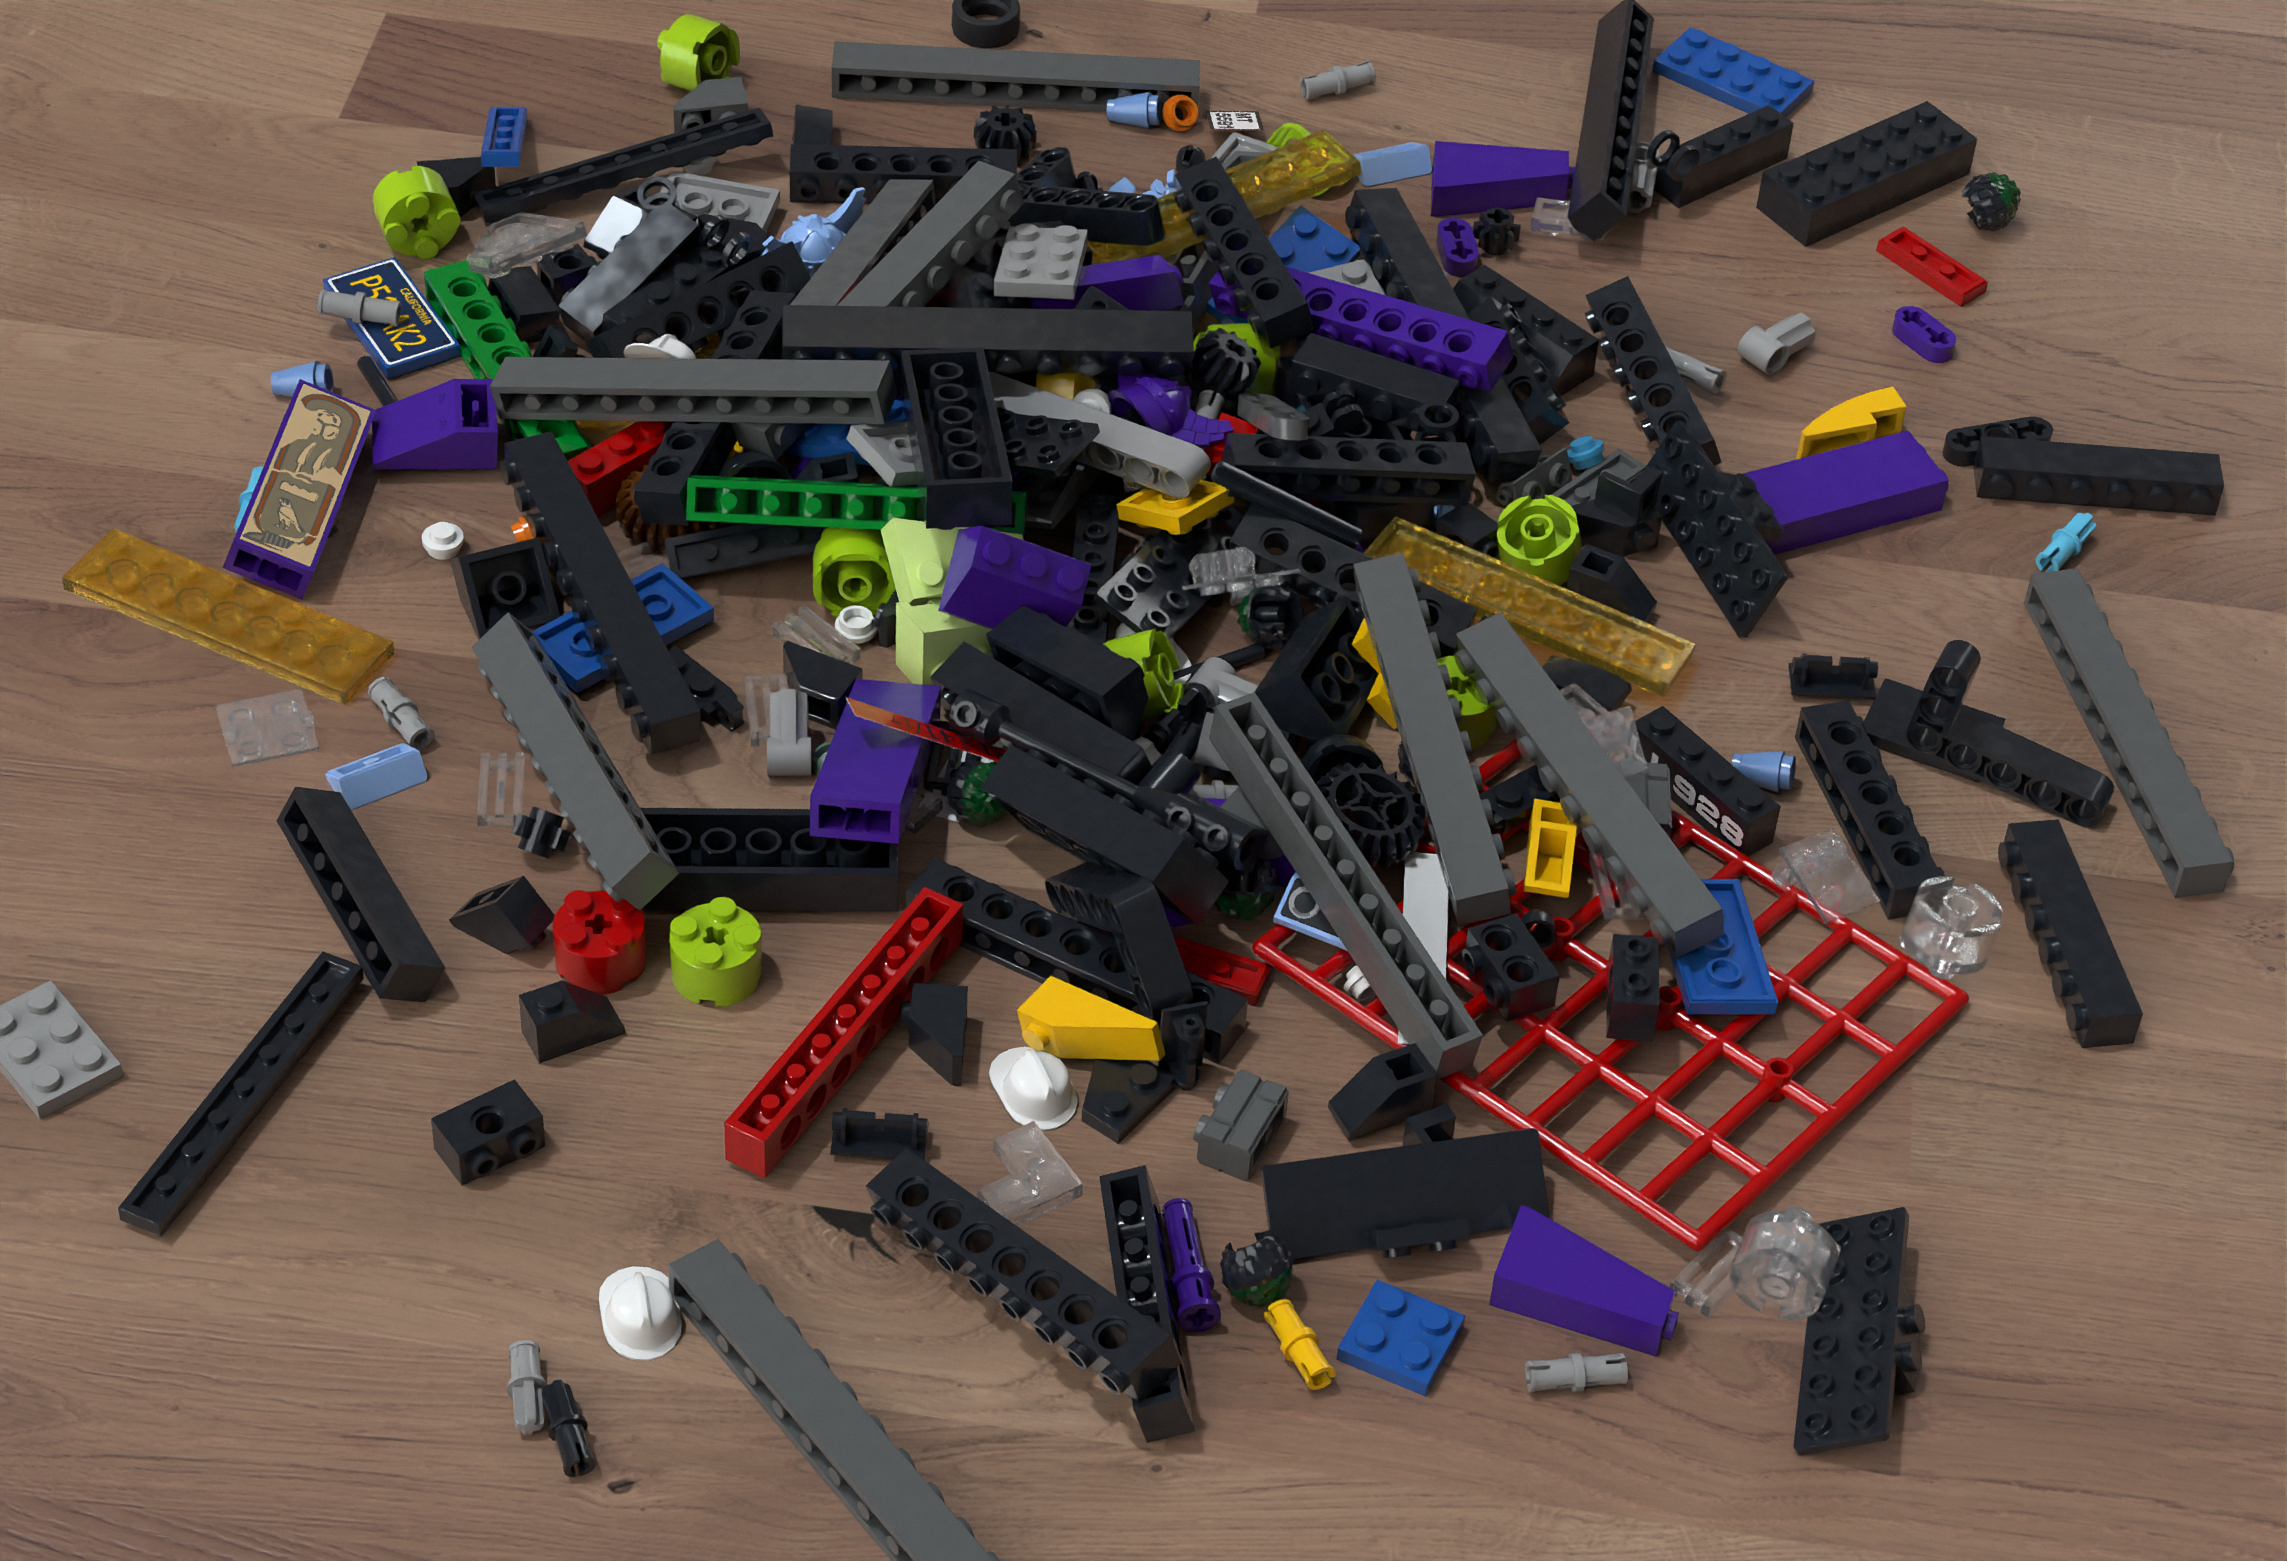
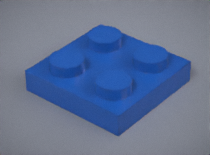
(1400, 1337)

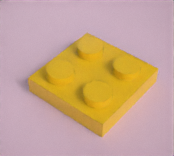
(1171, 513)

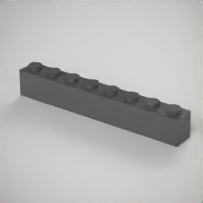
(869, 240)

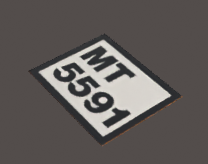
(1234, 120)

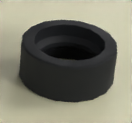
(986, 32)

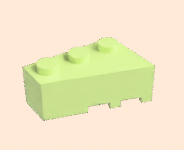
(919, 558)
(929, 637)

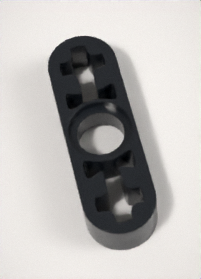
(1962, 443)

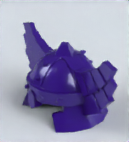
(1166, 409)

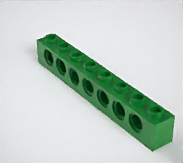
(486, 339)
(814, 503)

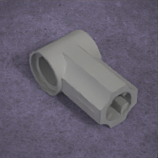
(1642, 180)
(1772, 347)
(1220, 682)
(788, 741)

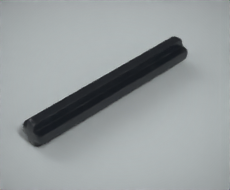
(1286, 504)

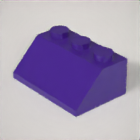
(999, 573)

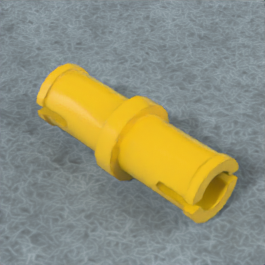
(1299, 1344)

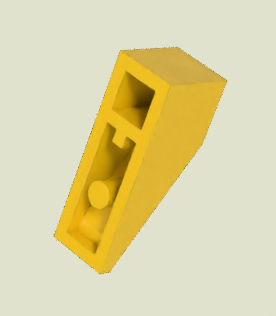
(1085, 1026)

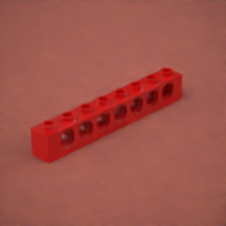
(842, 1033)

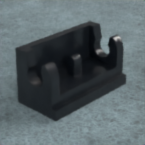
(525, 302)

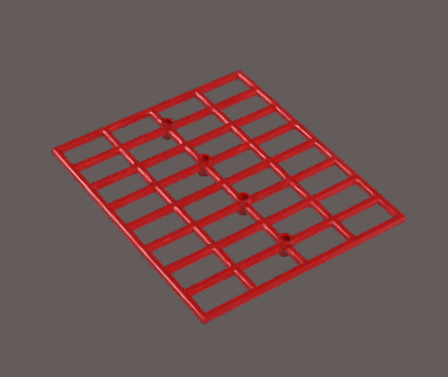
(1774, 1075)

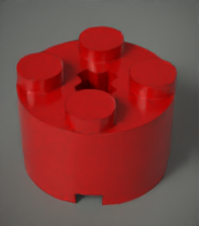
(599, 941)

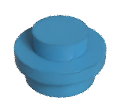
(1585, 452)

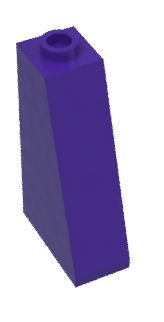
(1490, 176)
(1133, 283)
(1580, 1286)

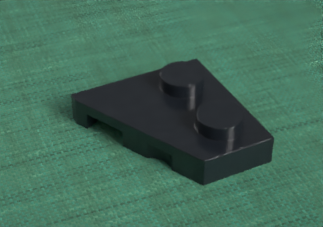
(1123, 1095)

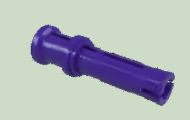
(1191, 1280)

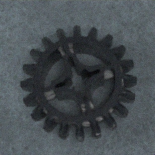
(1372, 805)

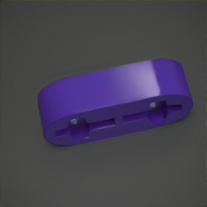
(1463, 245)
(1924, 334)

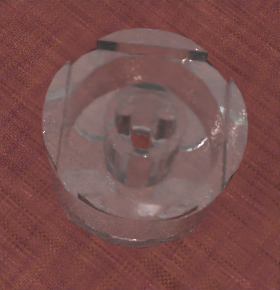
(1951, 927)
(1784, 1263)

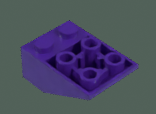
(438, 429)

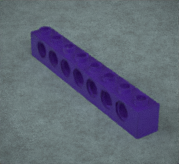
(1395, 329)

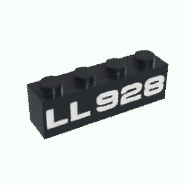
(1708, 784)

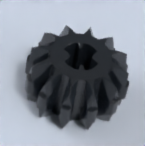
(1006, 130)
(1226, 362)

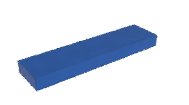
(504, 137)

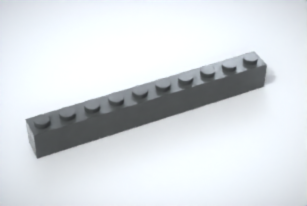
(1005, 76)
(917, 268)
(695, 390)
(2128, 734)
(1432, 740)
(575, 764)
(1589, 786)
(1344, 886)
(818, 1411)

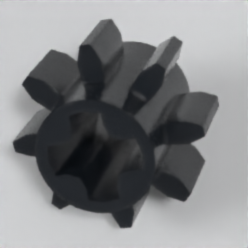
(1496, 231)
(540, 832)

